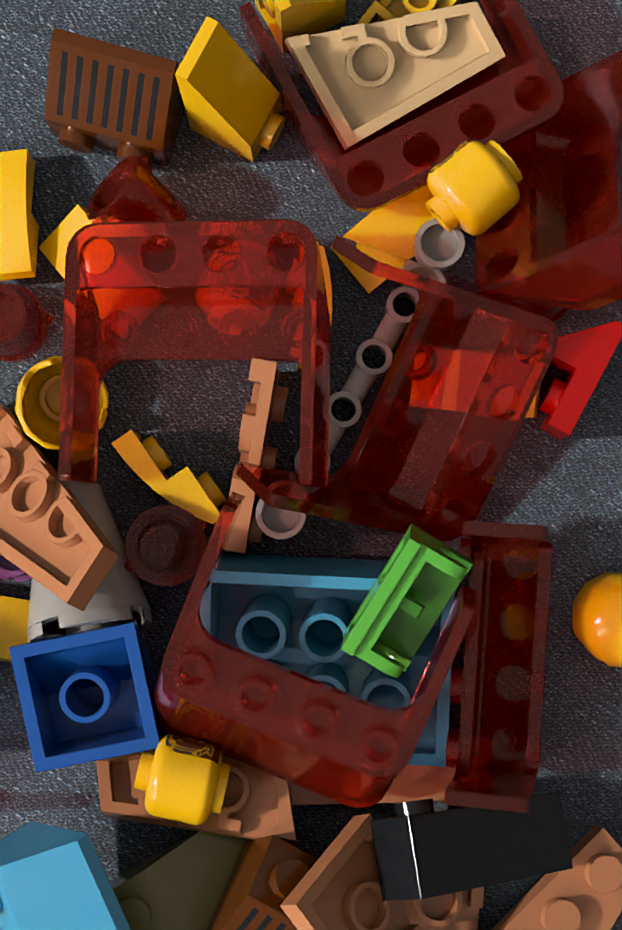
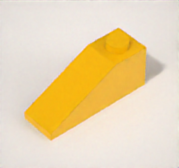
(228, 94)

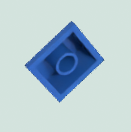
(87, 695)

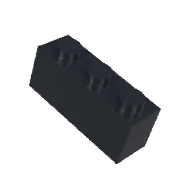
(467, 847)

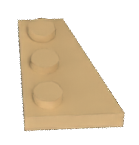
(392, 66)

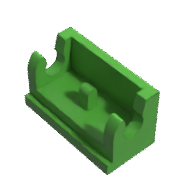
(405, 602)

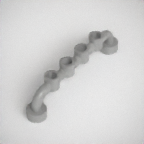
(432, 248)

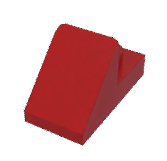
(582, 359)

